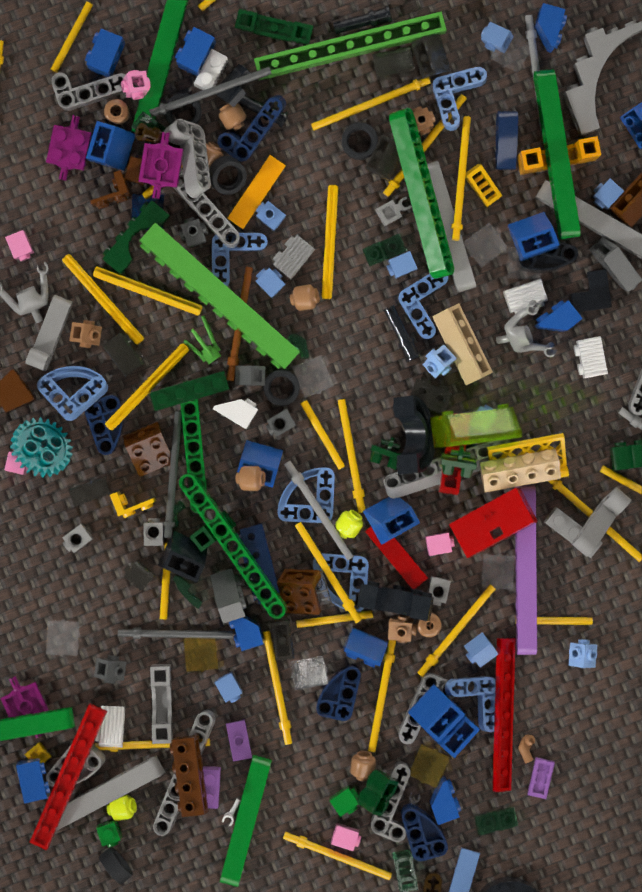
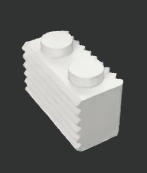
(211, 70)
(520, 296)
(591, 357)
(112, 728)

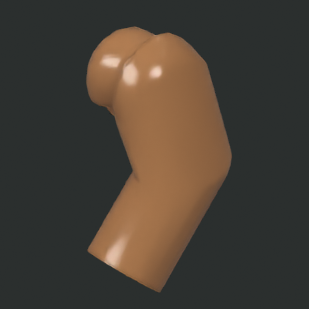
(525, 746)

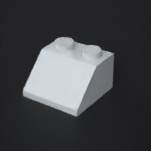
(238, 411)

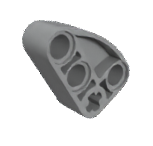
(88, 769)

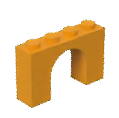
(580, 152)

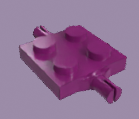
(69, 147)
(161, 165)
(24, 700)

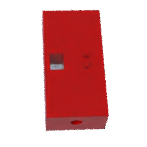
(493, 522)

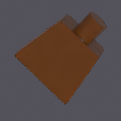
(14, 392)

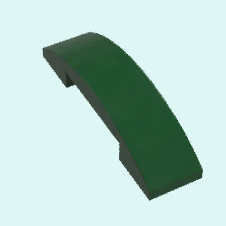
(273, 27)

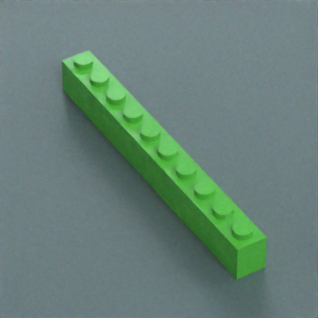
(351, 45)
(219, 296)

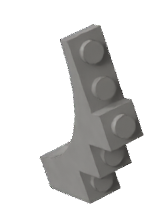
(582, 98)

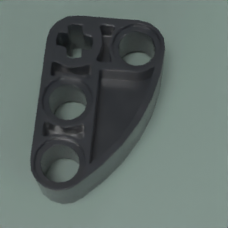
(550, 262)

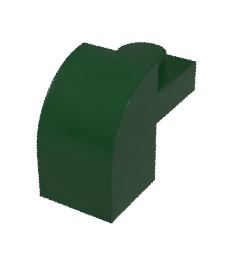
(204, 538)

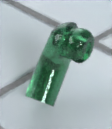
(301, 344)

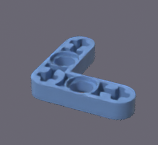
(447, 92)
(225, 251)
(415, 304)
(483, 694)

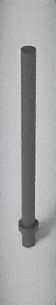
(164, 108)
(173, 475)

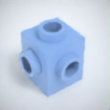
(439, 361)
(583, 654)

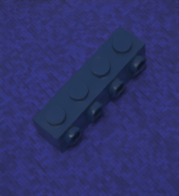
(256, 543)

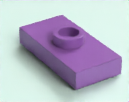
(239, 740)
(540, 778)

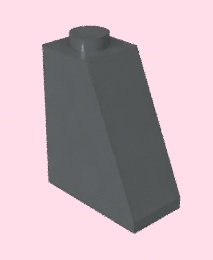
(616, 264)

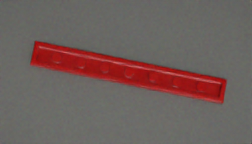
(504, 714)
(68, 776)

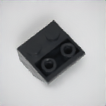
(183, 557)

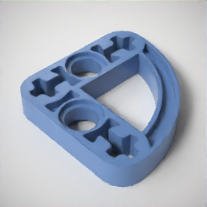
(73, 402)
(328, 505)
(355, 573)

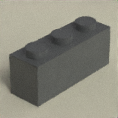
(228, 595)

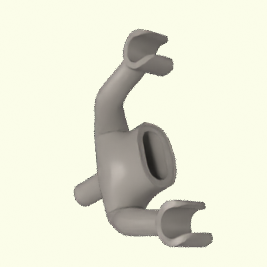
(29, 299)
(521, 337)

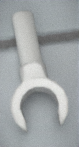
(230, 814)

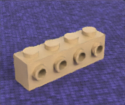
(462, 344)
(523, 469)

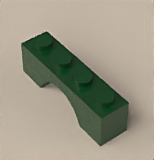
(119, 255)
(189, 391)

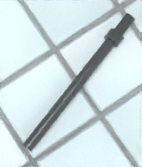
(138, 632)

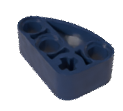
(506, 139)
(102, 417)
(333, 694)
(429, 833)

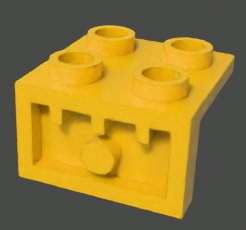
(119, 501)

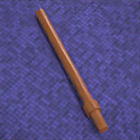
(233, 360)

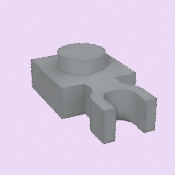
(390, 211)

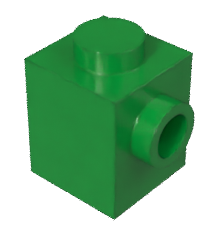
(345, 801)
(109, 833)

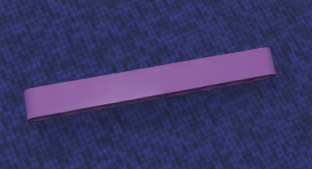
(526, 582)

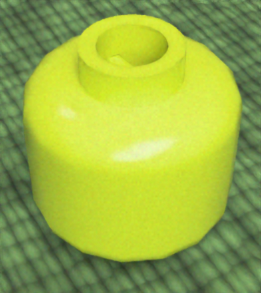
(349, 524)
(122, 808)

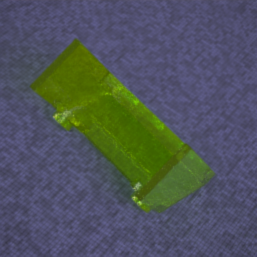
(475, 427)

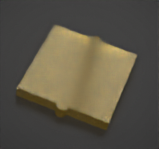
(200, 654)
(429, 766)

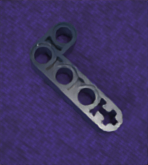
(256, 126)

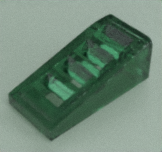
(402, 859)

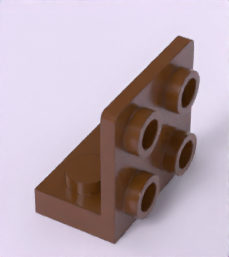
(120, 196)
(147, 449)
(299, 591)

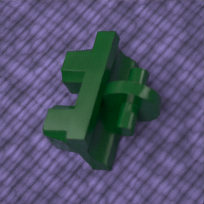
(378, 452)
(460, 459)

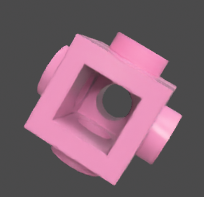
(136, 78)

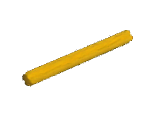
(329, 248)
(147, 290)
(103, 299)
(146, 387)

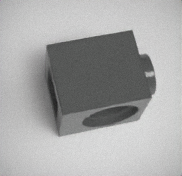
(250, 375)
(288, 420)

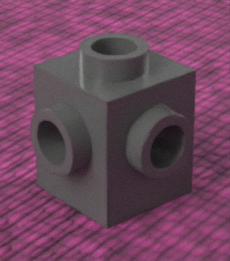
(193, 239)
(110, 669)

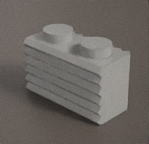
(293, 256)

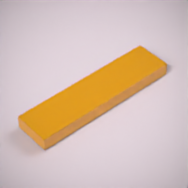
(256, 192)

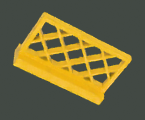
(526, 446)

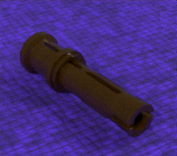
(149, 134)

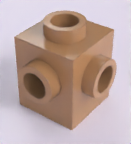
(424, 128)
(85, 333)
(401, 628)

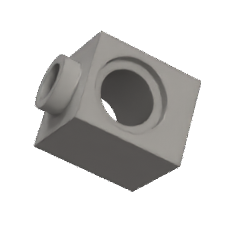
(83, 532)
(153, 541)
(445, 584)

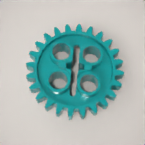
(41, 447)

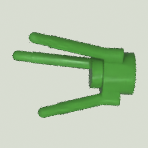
(209, 353)

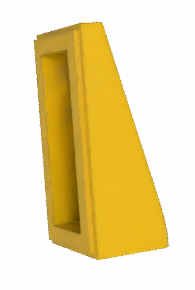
(488, 181)

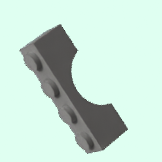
(161, 703)

